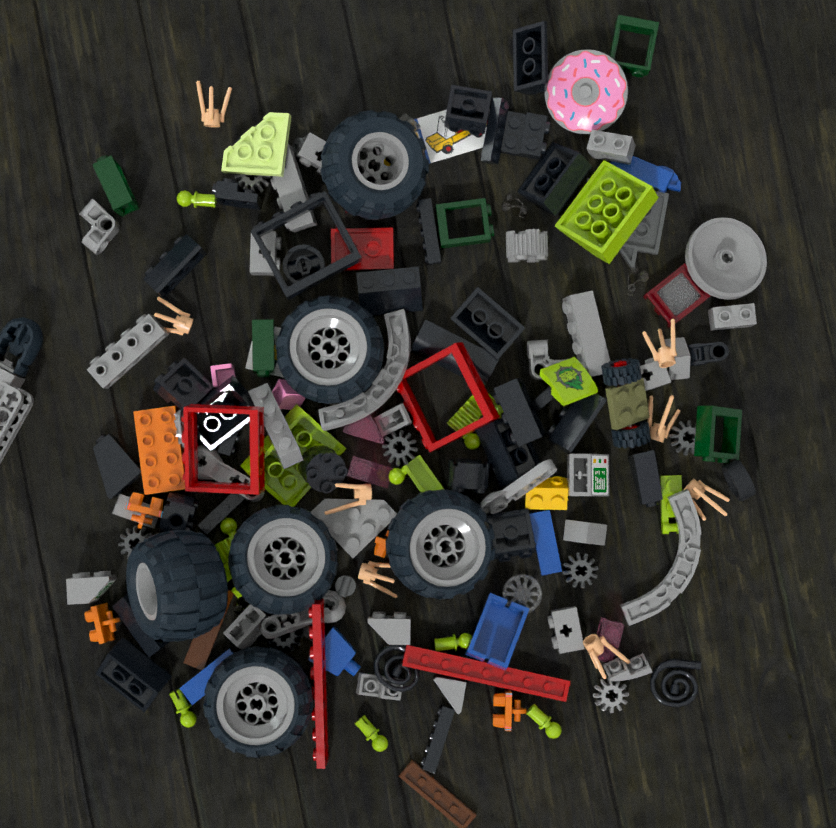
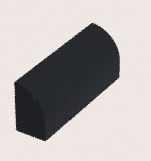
(434, 339)

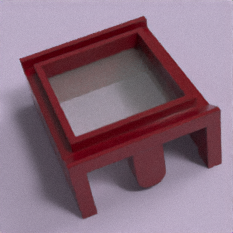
(676, 296)

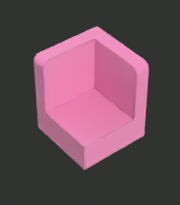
(221, 373)
(286, 396)

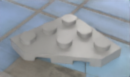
(357, 525)

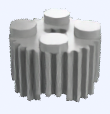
(526, 245)

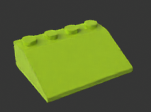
(607, 211)
(287, 483)

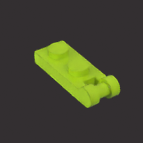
(669, 486)

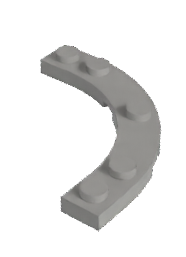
(385, 383)
(682, 568)

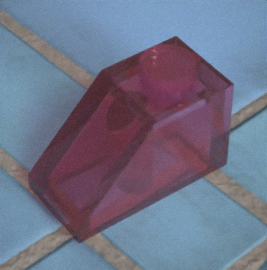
(365, 429)
(369, 472)
(612, 632)

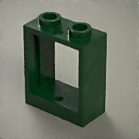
(637, 26)
(115, 185)
(445, 242)
(263, 348)
(706, 430)

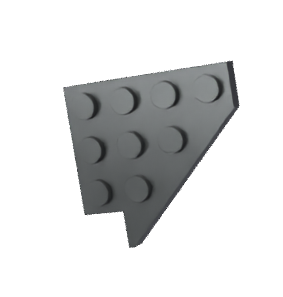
(648, 233)

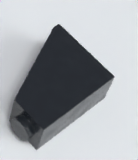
(115, 465)
(646, 478)

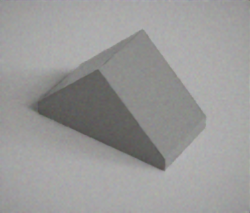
(681, 369)
(393, 420)
(585, 532)
(452, 689)

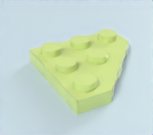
(261, 148)

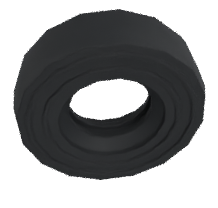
(544, 398)

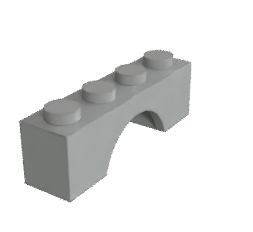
(276, 426)

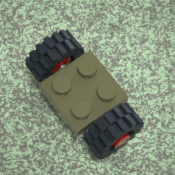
(626, 403)

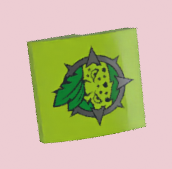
(568, 381)

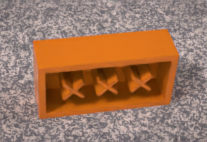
(159, 450)

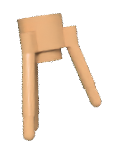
(211, 116)
(182, 323)
(665, 355)
(659, 431)
(697, 490)
(361, 491)
(369, 572)
(595, 647)

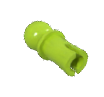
(185, 199)
(452, 642)
(187, 717)
(552, 729)
(379, 742)

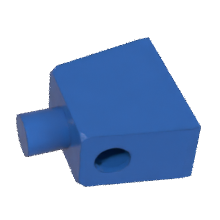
(339, 654)

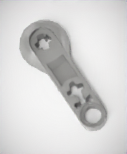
(219, 471)
(499, 500)
(302, 619)

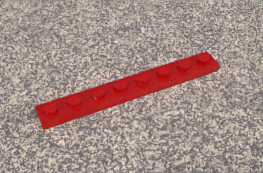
(485, 673)
(319, 692)

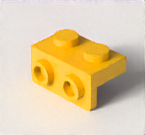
(548, 495)

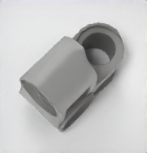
(97, 237)
(538, 355)

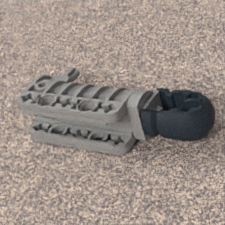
(11, 394)

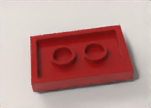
(373, 245)

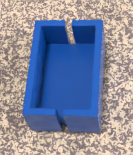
(497, 631)

